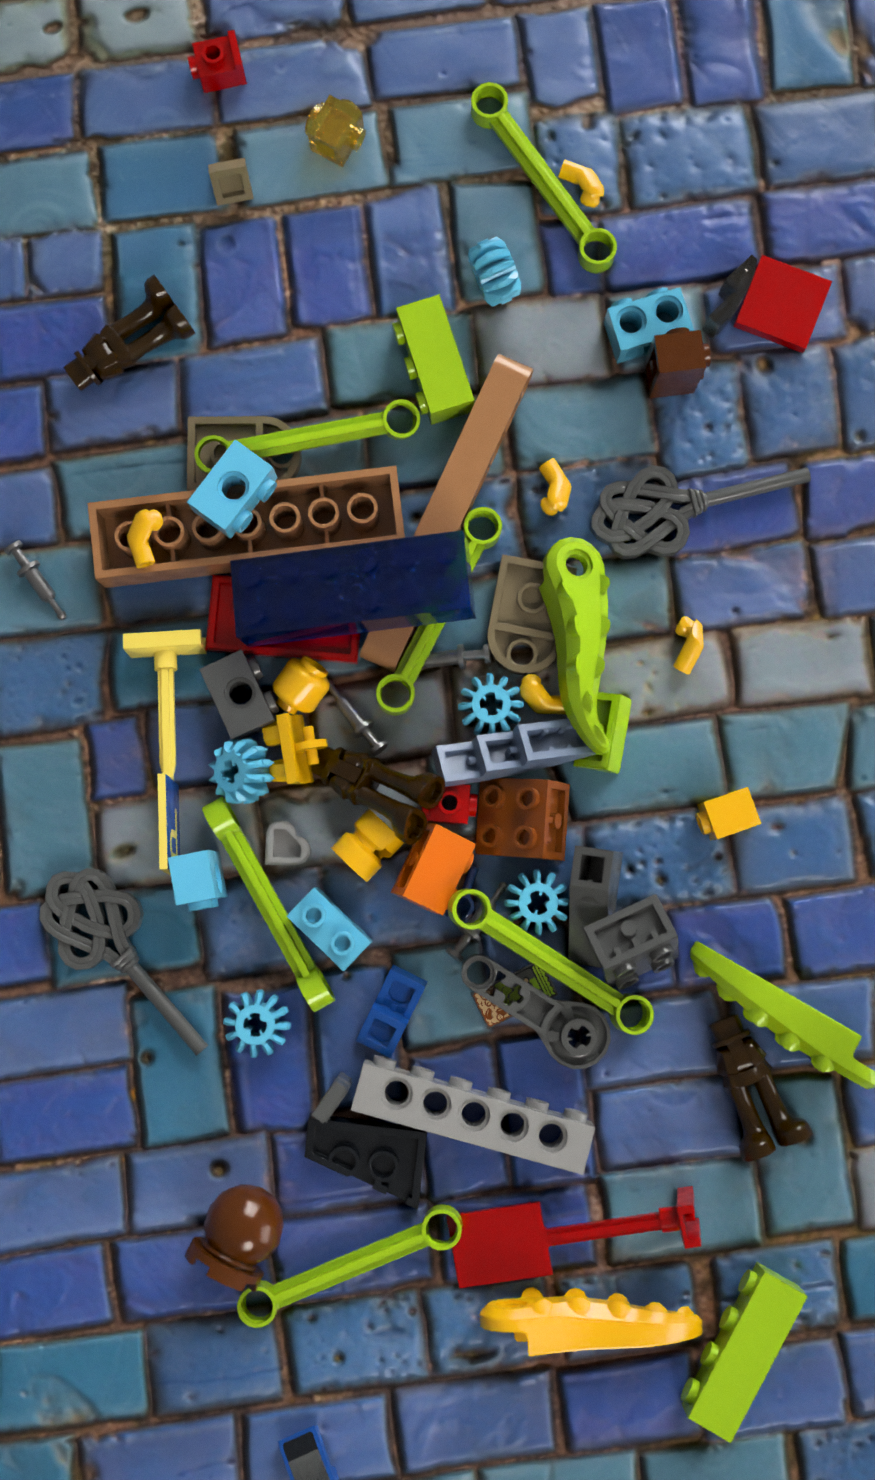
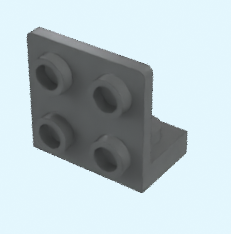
(634, 942)

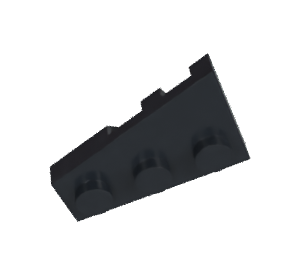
(372, 1151)

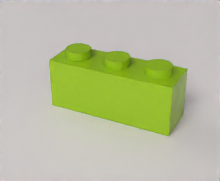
(433, 360)

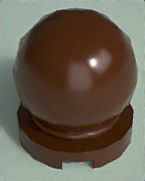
(239, 1233)

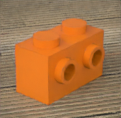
(434, 868)

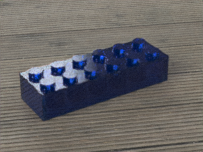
(353, 589)

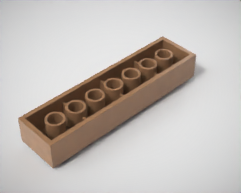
(296, 518)

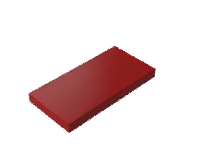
(222, 634)

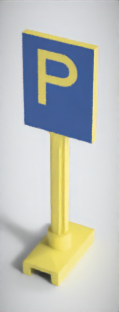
(165, 648)

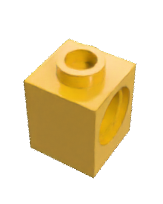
(727, 814)

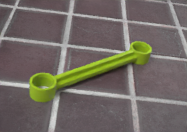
(542, 176)
(318, 434)
(427, 635)
(552, 962)
(308, 976)
(350, 1266)

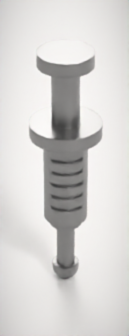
(35, 578)
(457, 657)
(357, 721)
(474, 934)

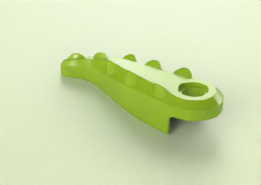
(580, 630)
(792, 1021)

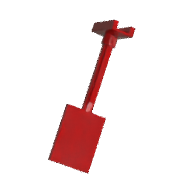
(515, 1244)

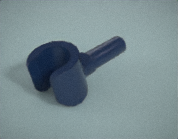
(465, 903)

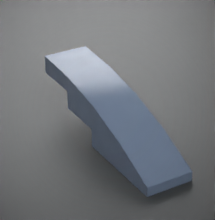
(509, 753)

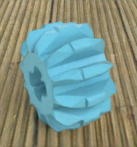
(494, 271)
(500, 697)
(241, 771)
(524, 899)
(247, 1032)

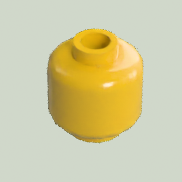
(301, 685)

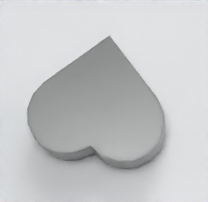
(284, 845)

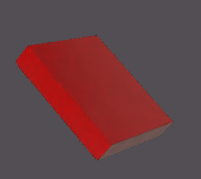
(782, 304)

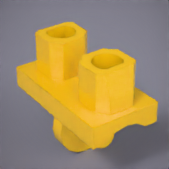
(297, 747)

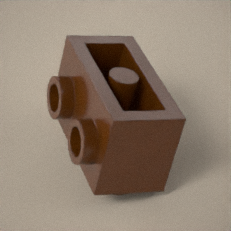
(676, 362)

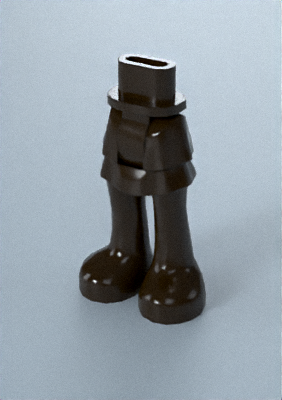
(107, 352)
(358, 777)
(742, 1064)

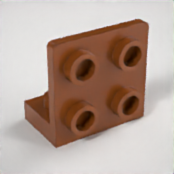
(522, 818)

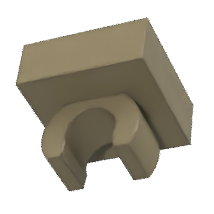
(230, 181)

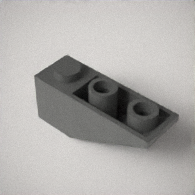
(591, 897)

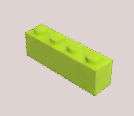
(742, 1351)

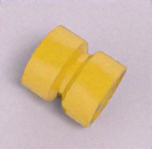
(367, 845)

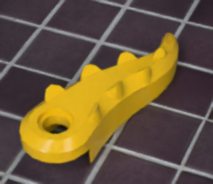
(587, 1323)

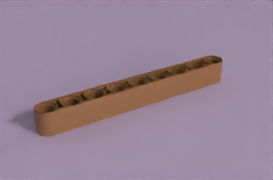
(461, 481)

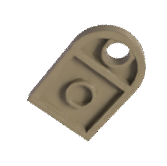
(230, 429)
(521, 616)

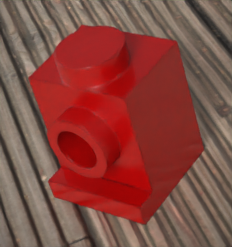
(217, 63)
(465, 807)

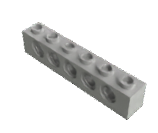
(567, 1152)

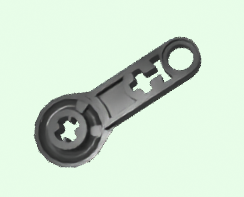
(547, 1016)

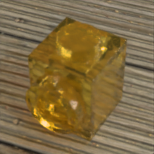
(335, 129)

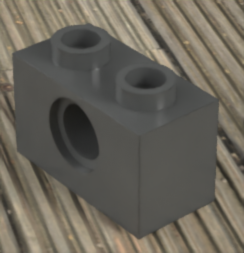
(224, 678)

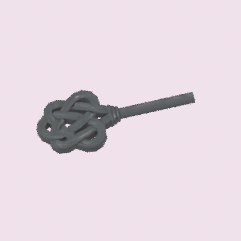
(696, 502)
(126, 958)

